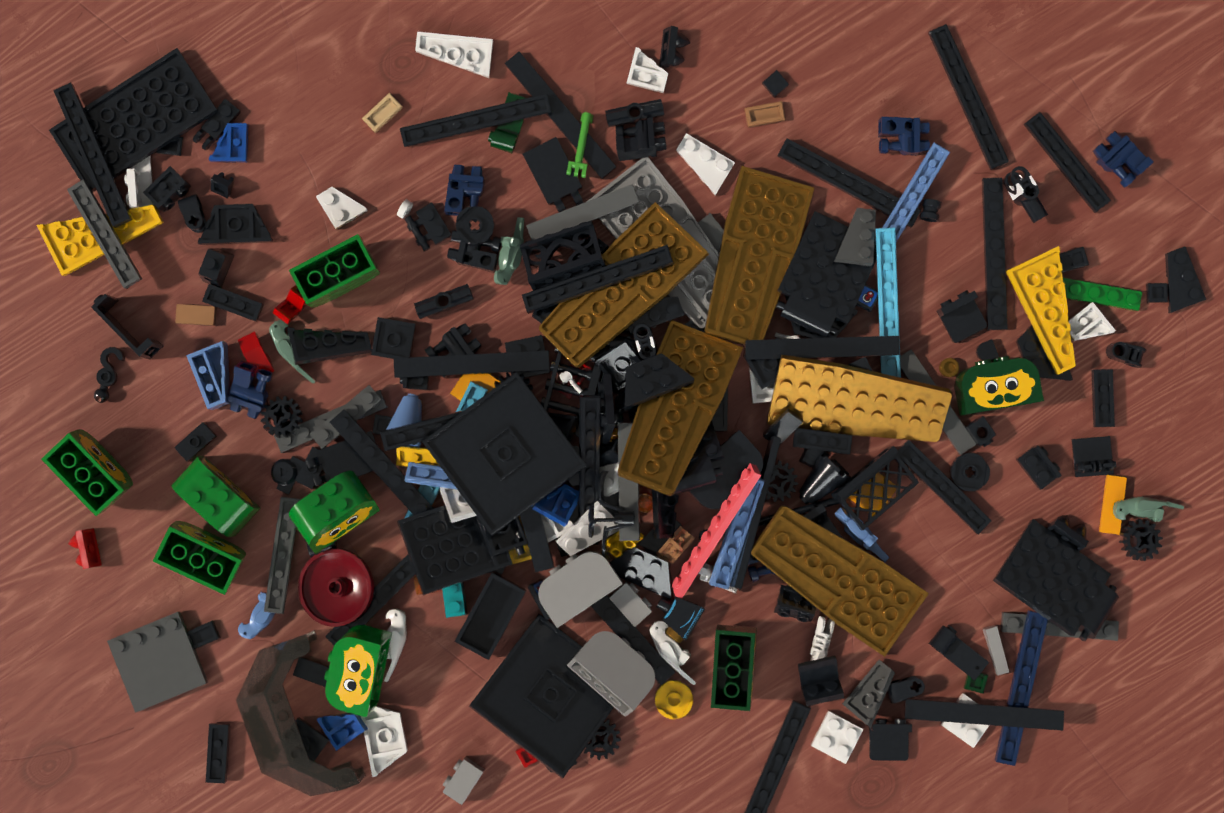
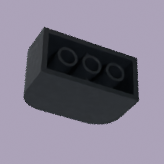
(737, 454)

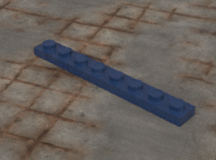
(1022, 684)

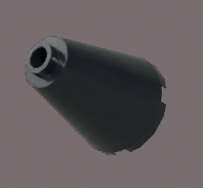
(823, 479)

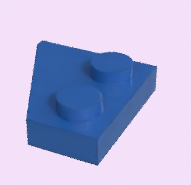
(232, 144)
(559, 504)
(341, 728)

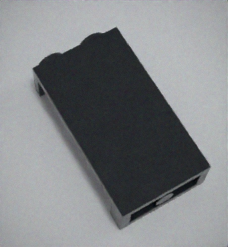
(146, 350)

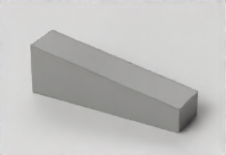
(996, 649)

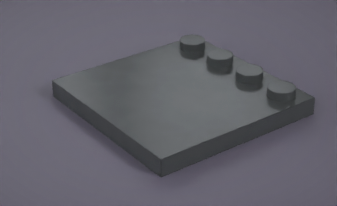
(157, 661)

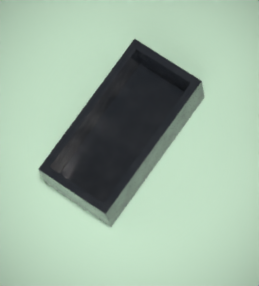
(490, 615)

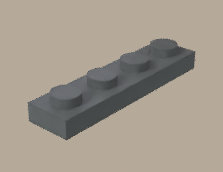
(355, 407)

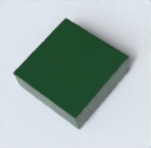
(977, 685)

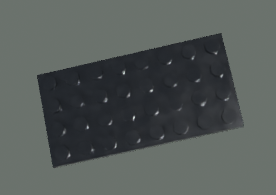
(140, 116)

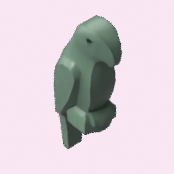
(510, 254)
(283, 346)
(1142, 507)

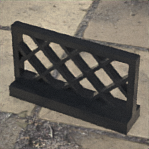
(869, 472)

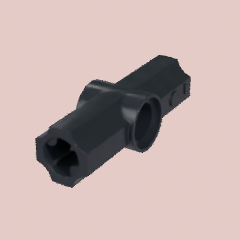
(622, 115)
(431, 305)

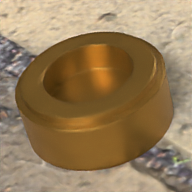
(949, 367)
(669, 631)

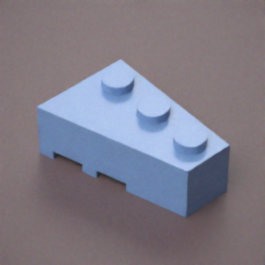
(212, 374)

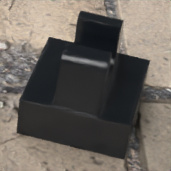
(221, 185)

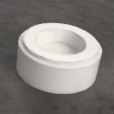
(404, 209)

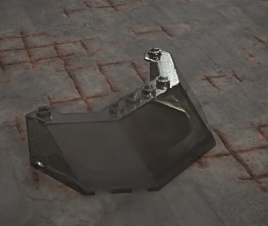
(274, 728)

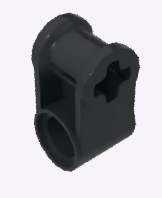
(191, 211)
(1129, 354)
(900, 689)

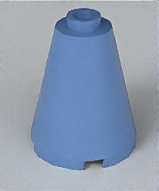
(407, 412)

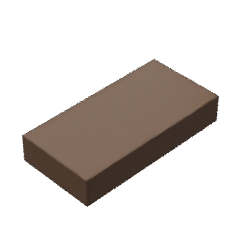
(764, 114)
(195, 315)

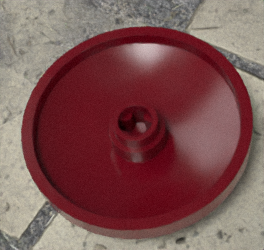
(335, 587)

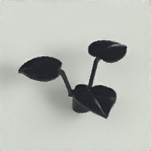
(622, 518)

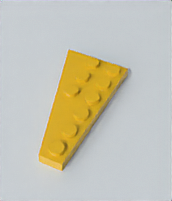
(75, 246)
(1044, 299)

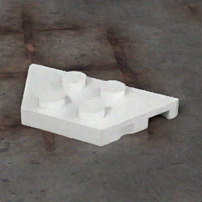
(384, 738)

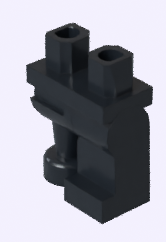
(644, 142)
(471, 256)
(455, 343)

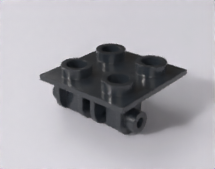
(1093, 456)

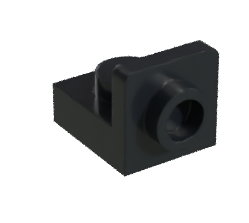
(416, 383)

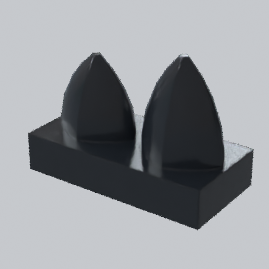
(670, 41)
(1075, 537)

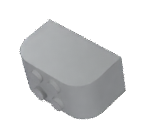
(577, 586)
(614, 671)

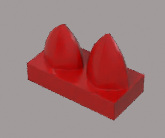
(87, 544)

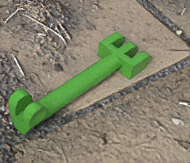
(586, 119)

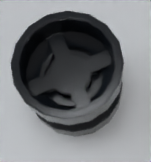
(930, 210)

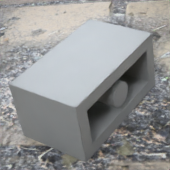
(630, 603)
(463, 780)

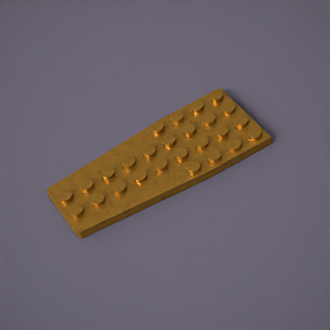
(755, 253)
(593, 320)
(858, 401)
(673, 424)
(839, 579)

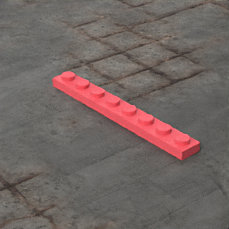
(716, 530)

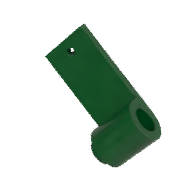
(506, 134)

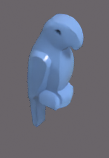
(864, 538)
(258, 619)

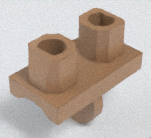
(676, 546)

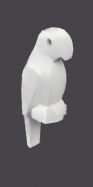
(398, 638)
(669, 648)

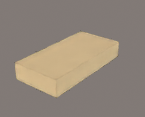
(382, 113)

